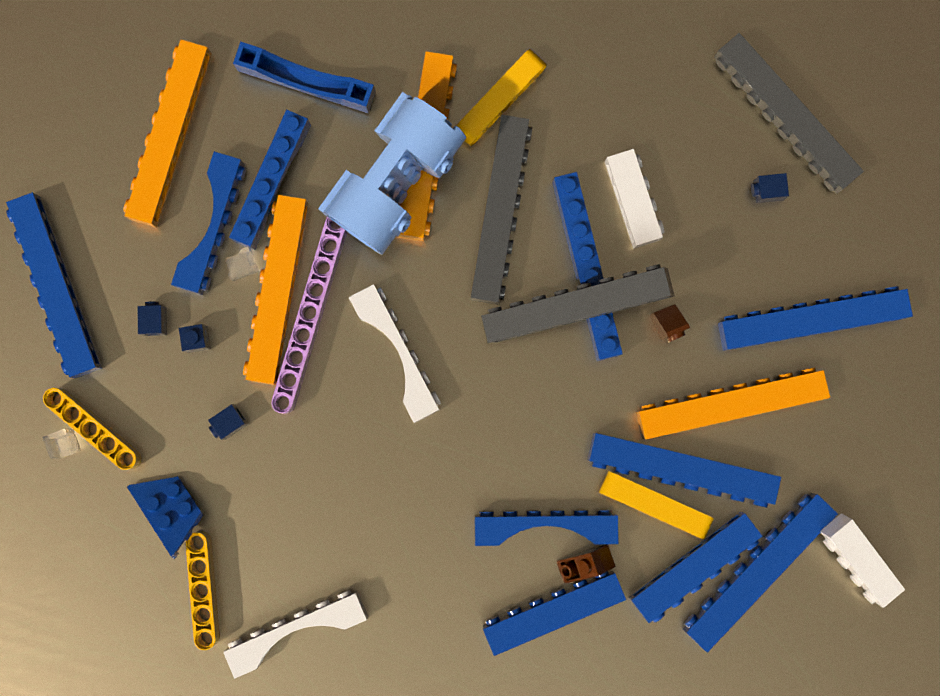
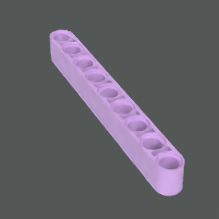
(302, 322)

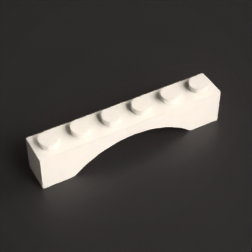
(417, 397)
(341, 613)

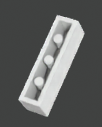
(633, 198)
(862, 560)

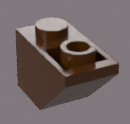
(670, 323)
(586, 564)

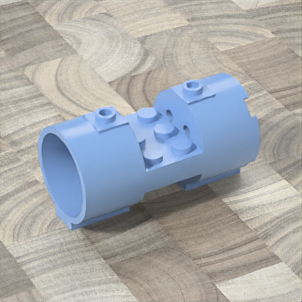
(416, 141)

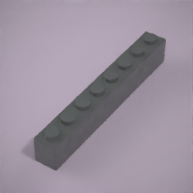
(787, 113)
(500, 208)
(578, 305)

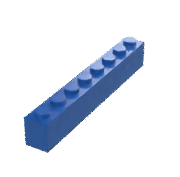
(585, 259)
(53, 285)
(815, 319)
(684, 468)
(759, 571)

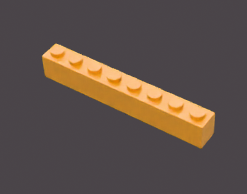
(435, 91)
(168, 133)
(277, 290)
(732, 405)

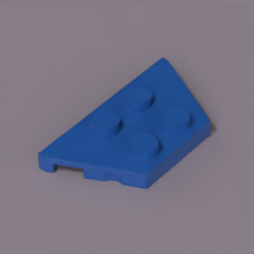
(168, 510)

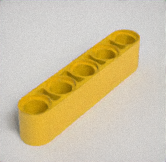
(501, 96)
(82, 424)
(656, 505)
(198, 601)

